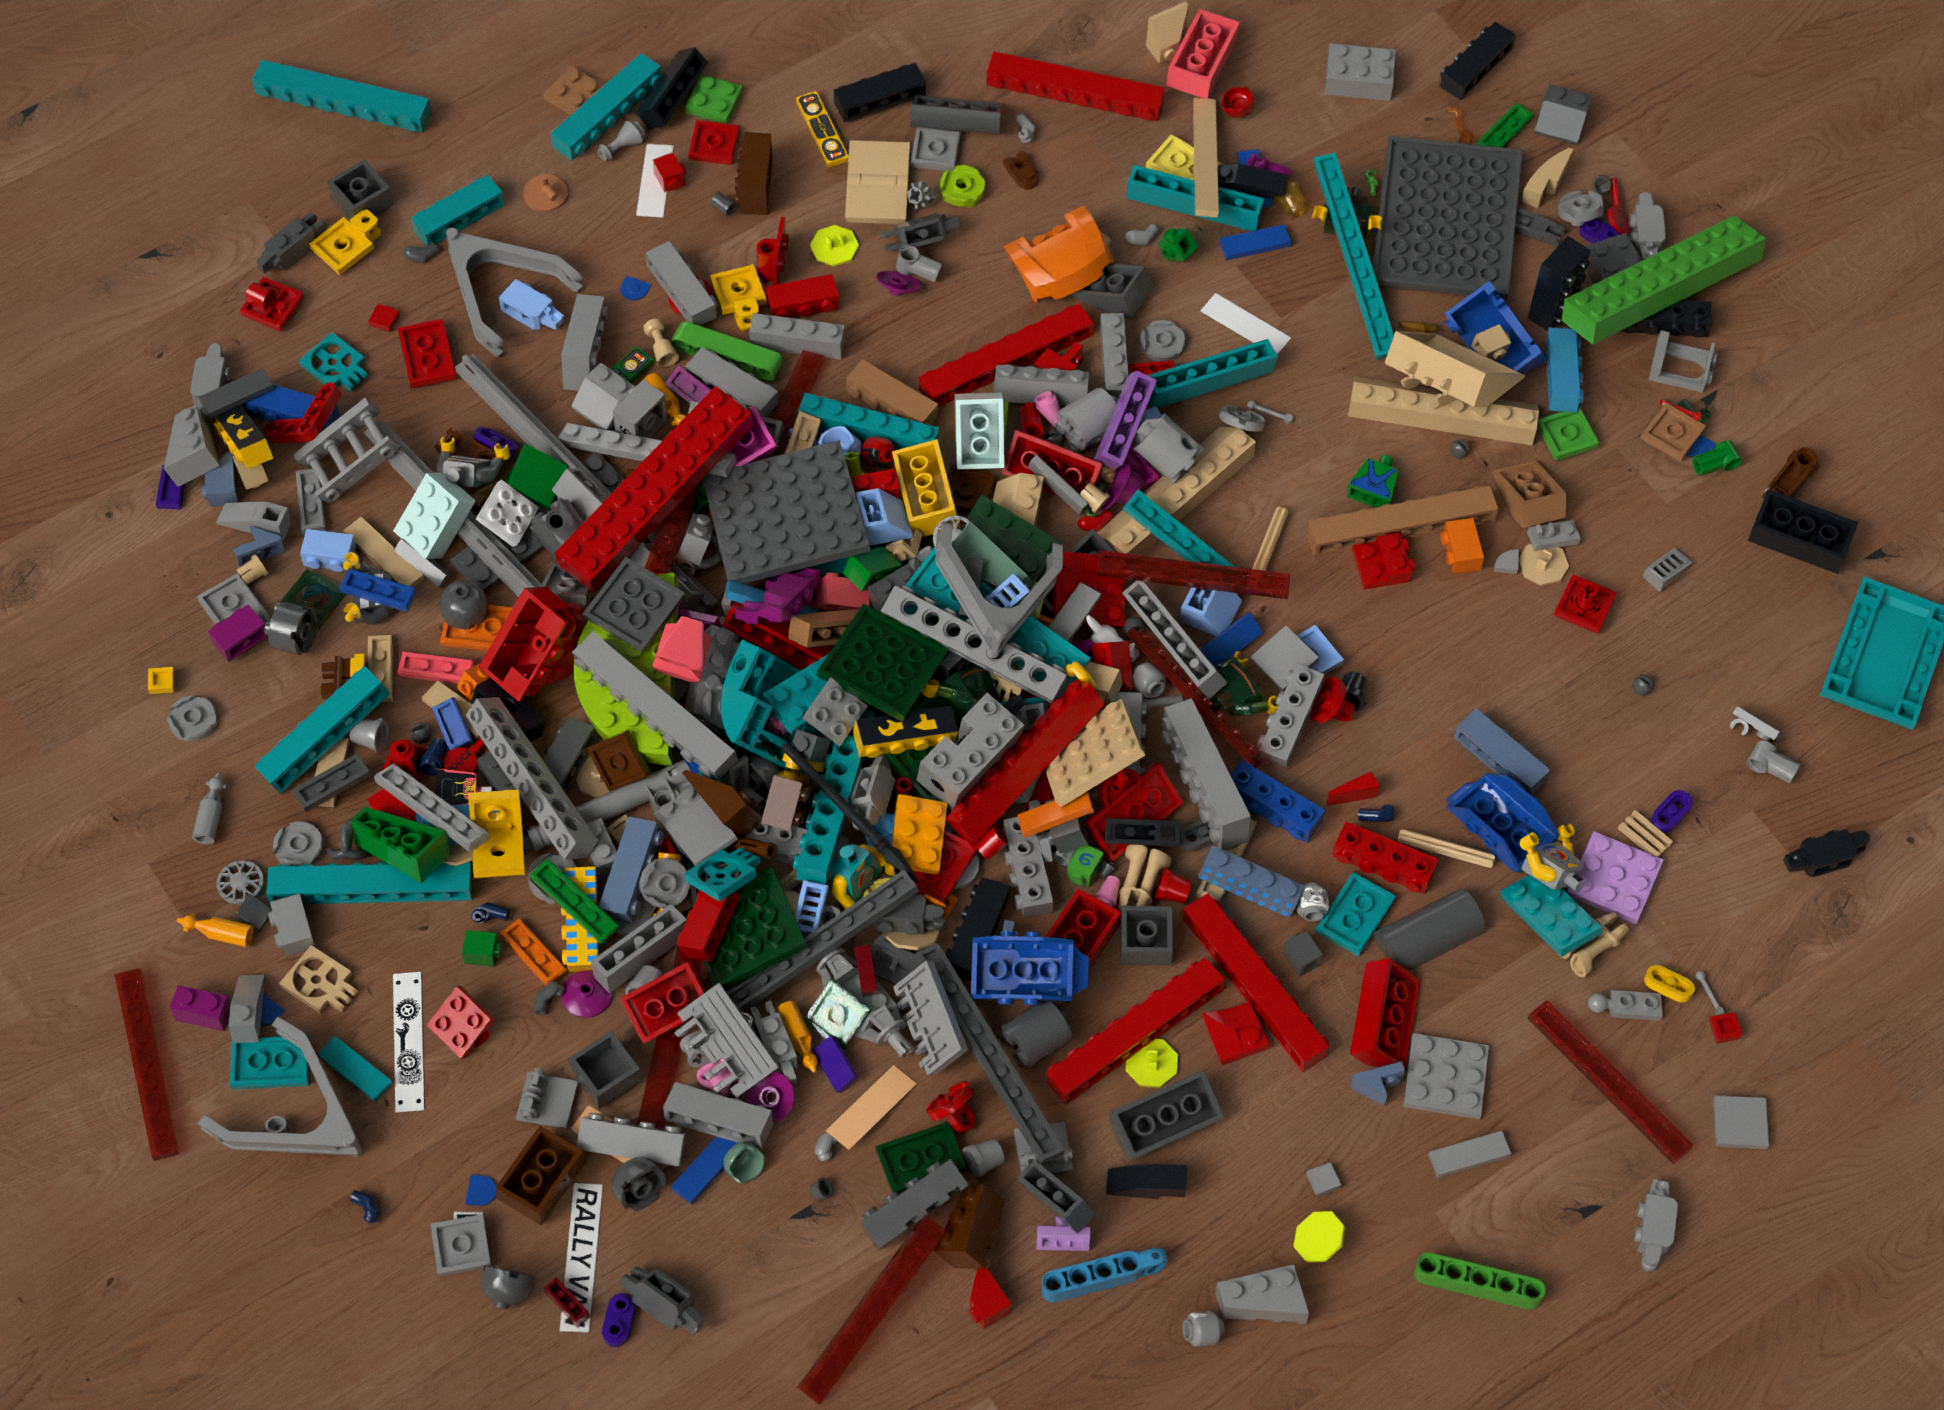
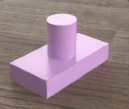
(1062, 1237)

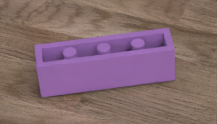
(1125, 419)

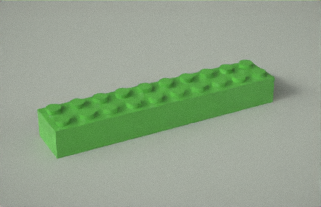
(1663, 279)

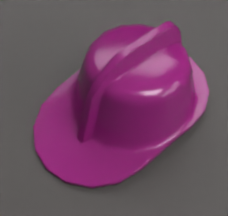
(1124, 486)

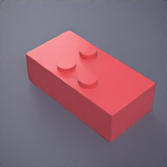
(1203, 54)

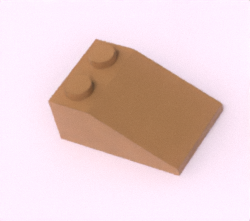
(1531, 494)

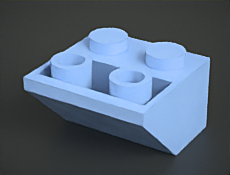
(883, 516)
(1209, 610)

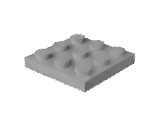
(1446, 1076)

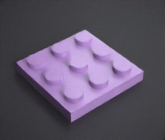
(1616, 877)

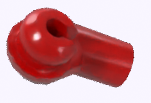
(1093, 522)

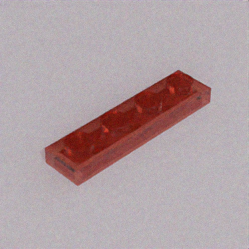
(800, 382)

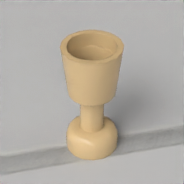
(663, 349)

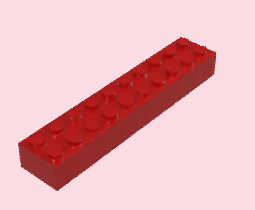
(654, 489)

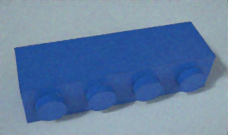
(284, 404)

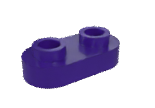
(1598, 231)
(490, 438)
(1670, 813)
(618, 1319)

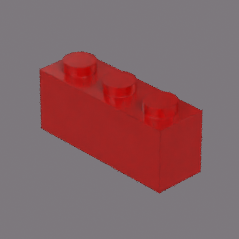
(803, 297)
(706, 926)

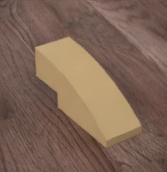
(1546, 178)

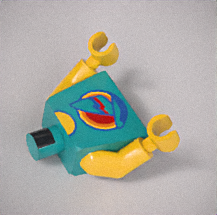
(856, 872)

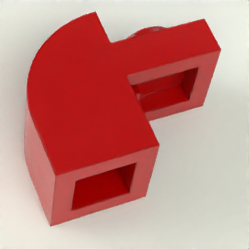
(1070, 361)

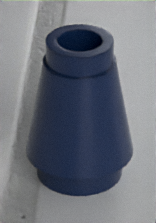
(433, 757)

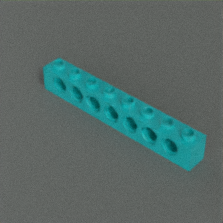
(818, 867)

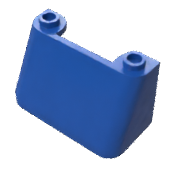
(1485, 310)

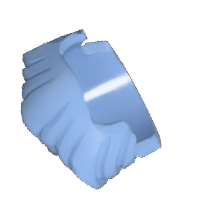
(848, 440)

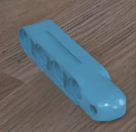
(1143, 1260)

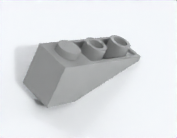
(256, 514)

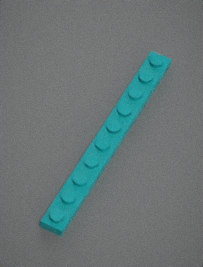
(1354, 254)

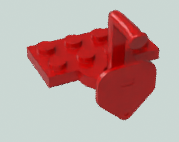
(1133, 797)

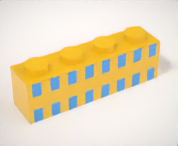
(580, 944)

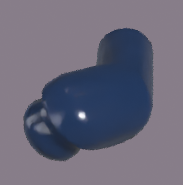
(1386, 814)
(488, 911)
(369, 1204)

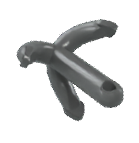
(346, 845)

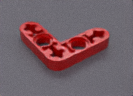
(312, 422)

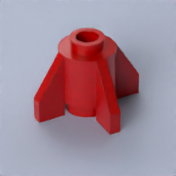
(405, 756)

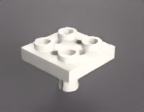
(494, 516)

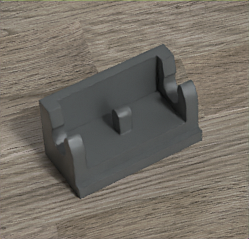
(892, 962)

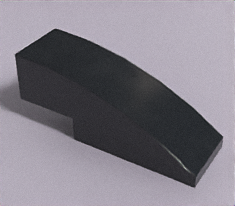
(1147, 1181)

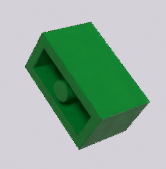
(870, 567)

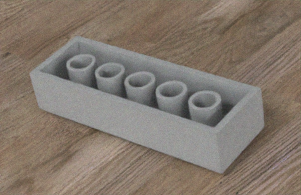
(1205, 775)

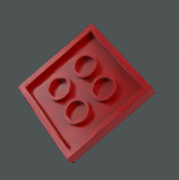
(1082, 568)

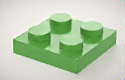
(713, 99)
(1567, 434)

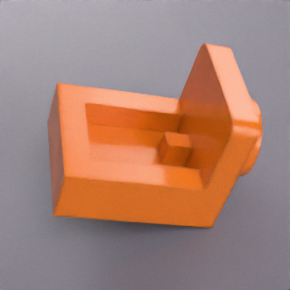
(470, 679)

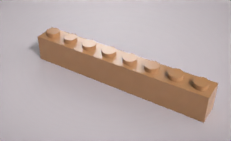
(1409, 518)

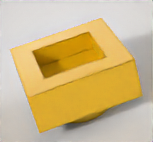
(161, 680)

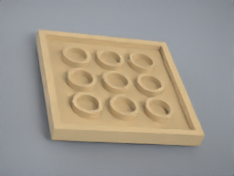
(1095, 753)

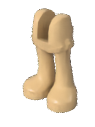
(1137, 855)
(1582, 960)

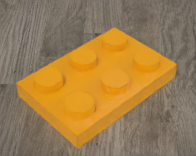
(919, 832)

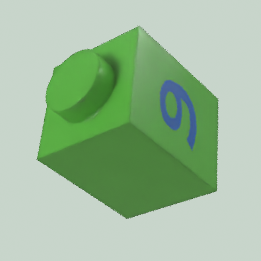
(1084, 865)

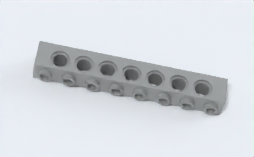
(1048, 690)
(531, 778)

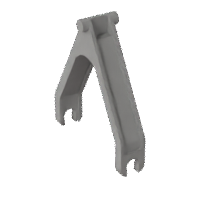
(471, 251)
(991, 622)
(330, 1137)

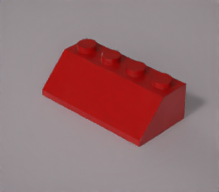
(1385, 1014)

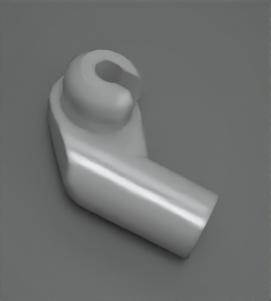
(1028, 128)
(823, 1146)

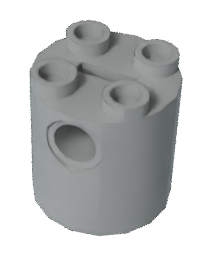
(1086, 419)
(1166, 446)

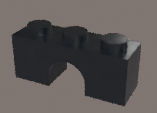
(525, 715)

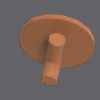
(545, 192)

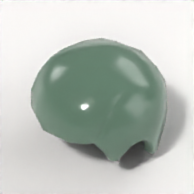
(743, 1162)

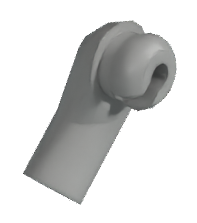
(1141, 238)

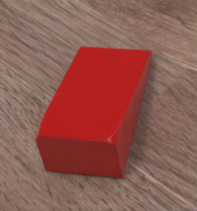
(1358, 789)

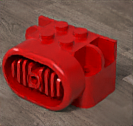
(535, 643)

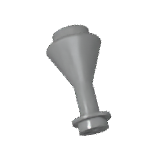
(629, 135)

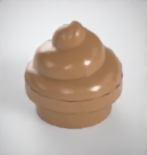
(1108, 474)

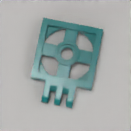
(345, 374)
(720, 888)

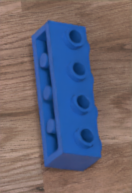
(1277, 802)

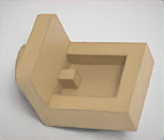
(906, 548)

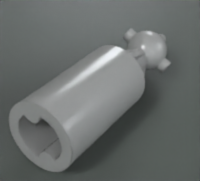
(209, 813)

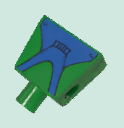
(1374, 482)

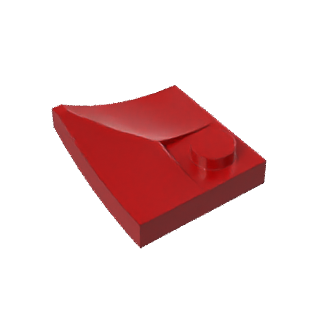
(1235, 1032)

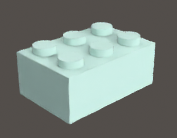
(979, 430)
(434, 516)

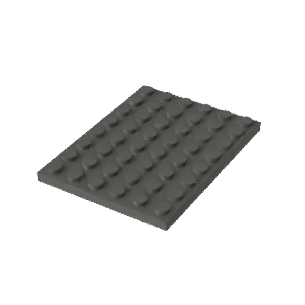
(1447, 216)

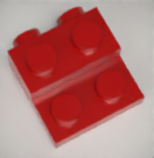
(1383, 561)

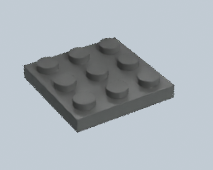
(634, 605)

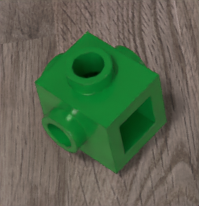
(1177, 244)

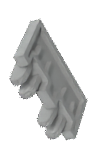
(930, 1018)
(729, 1040)

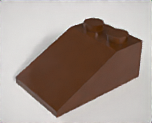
(732, 808)

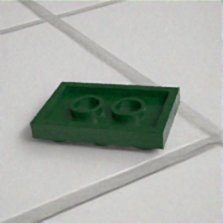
(914, 1153)

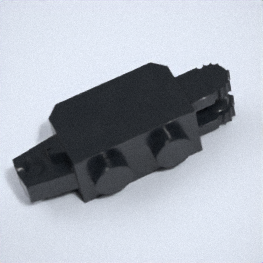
(1827, 853)

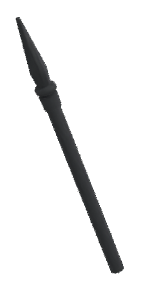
(891, 854)

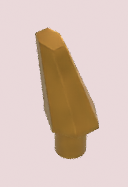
(1413, 326)

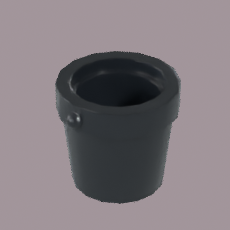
(1355, 689)

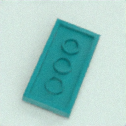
(1551, 914)

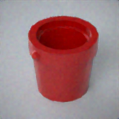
(1173, 887)

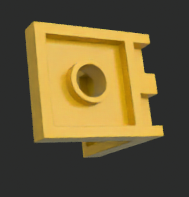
(504, 832)

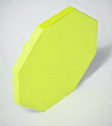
(834, 245)
(1153, 1064)
(1319, 1236)

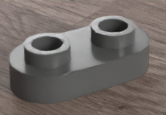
(1199, 832)

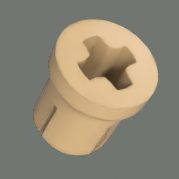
(1096, 499)
(252, 570)

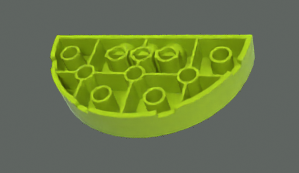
(613, 717)

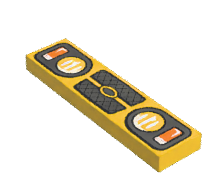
(822, 129)

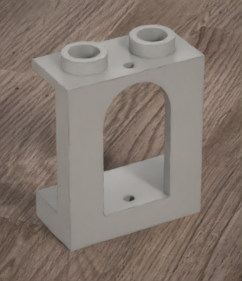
(1702, 357)

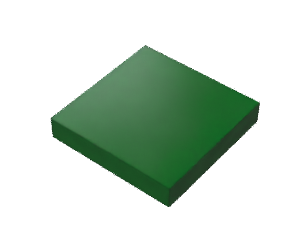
(536, 475)

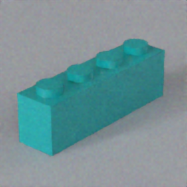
(458, 210)

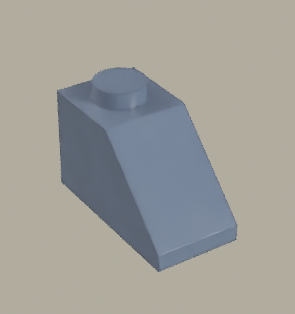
(221, 483)

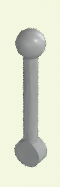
(1288, 418)
(1701, 977)

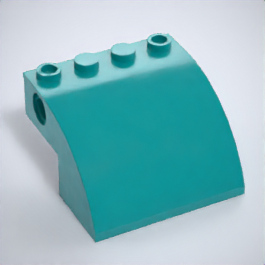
(743, 711)

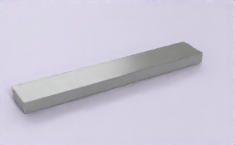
(431, 807)

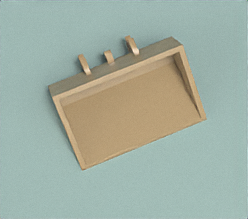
(1449, 368)

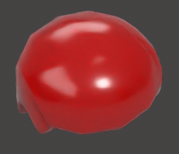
(1238, 102)

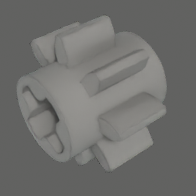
(921, 195)

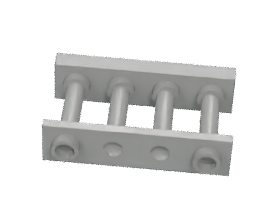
(334, 435)

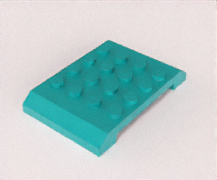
(1886, 653)

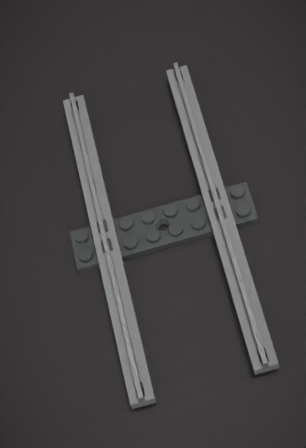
(488, 556)

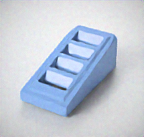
(1016, 599)
(812, 887)

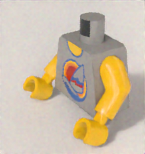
(1554, 862)

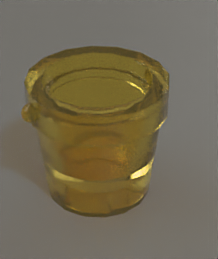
(1293, 202)

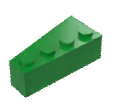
(401, 842)

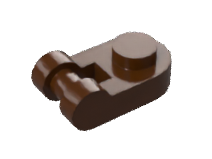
(1025, 177)

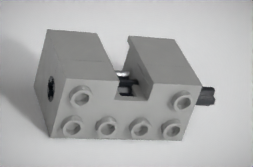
(984, 737)

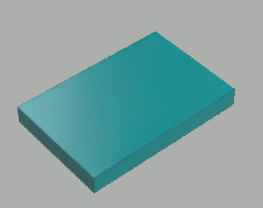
(1355, 914)
(268, 1064)

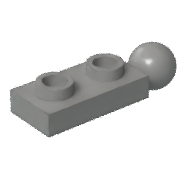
(1628, 1004)

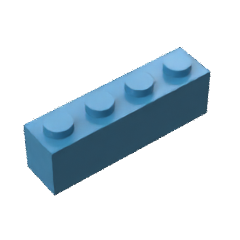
(1563, 370)

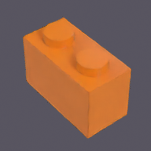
(1462, 546)

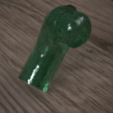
(1705, 412)

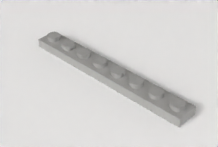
(624, 445)

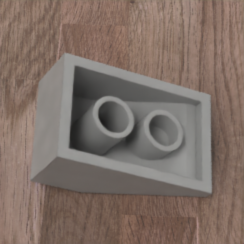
(693, 826)

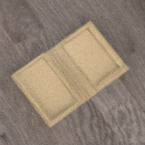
(877, 182)

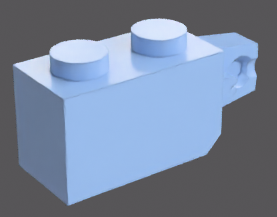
(530, 306)

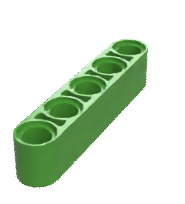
(746, 356)
(1492, 1277)

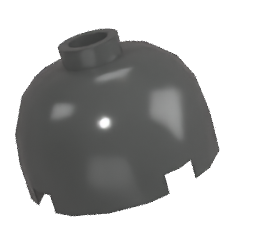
(463, 604)
(761, 774)
(638, 1183)
(505, 1286)

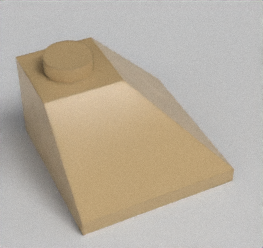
(1167, 32)

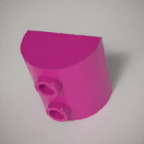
(756, 443)

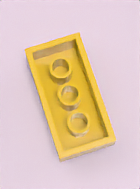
(924, 486)

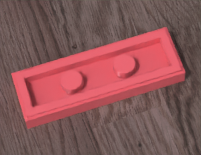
(433, 667)

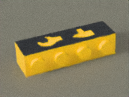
(242, 437)
(917, 731)

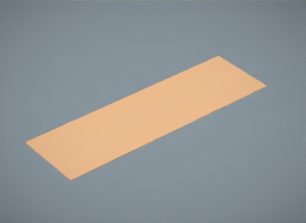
(871, 1107)

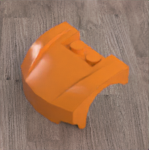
(1062, 258)

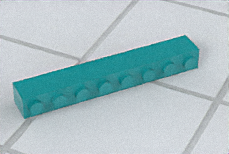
(341, 96)
(368, 884)

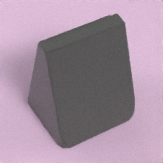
(253, 912)

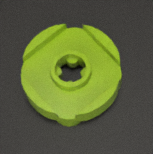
(961, 197)

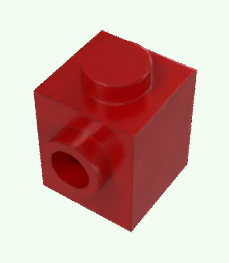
(669, 172)

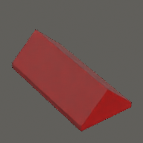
(1069, 465)

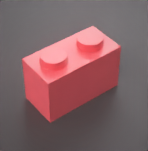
(839, 594)

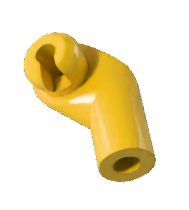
(1081, 673)

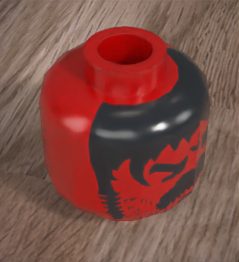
(878, 452)

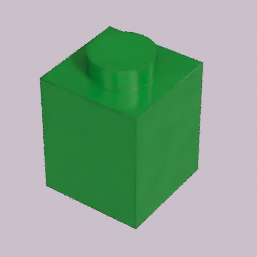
(481, 948)

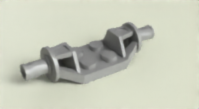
(884, 1010)

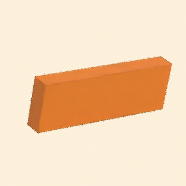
(1052, 815)
(533, 952)

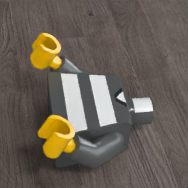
(470, 470)
(362, 609)

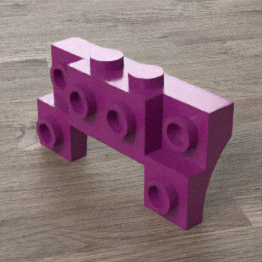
(785, 597)

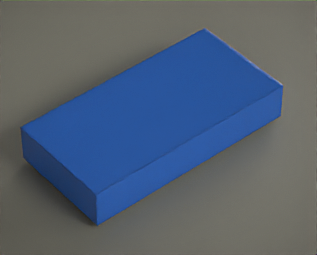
(452, 724)

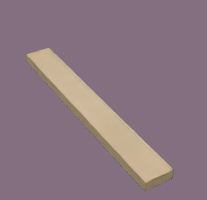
(1205, 157)

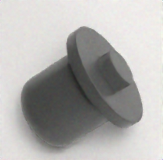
(1106, 869)

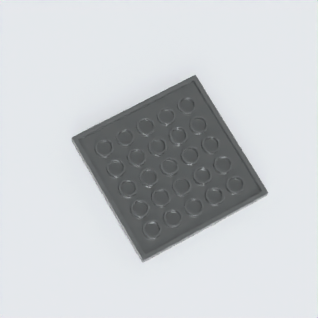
(786, 513)

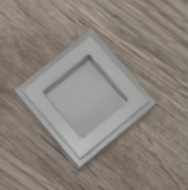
(1323, 1179)

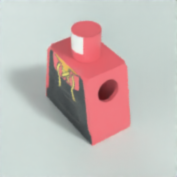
(455, 785)

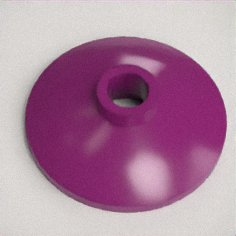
(898, 283)
(585, 1004)
(781, 1087)

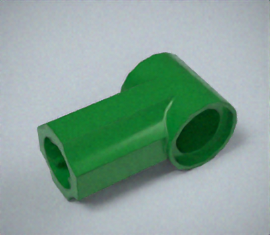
(1723, 456)

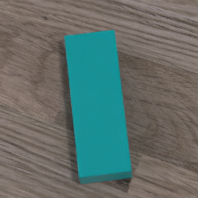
(354, 1069)

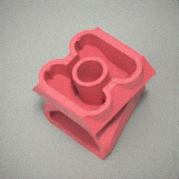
(683, 650)

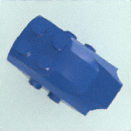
(1502, 816)
(1027, 968)

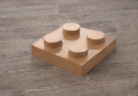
(571, 90)
(1673, 432)

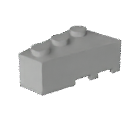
(190, 447)
(1263, 1295)

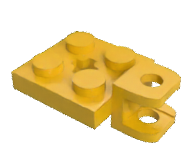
(354, 234)
(743, 302)

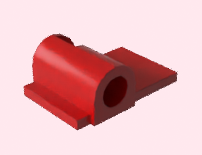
(772, 254)

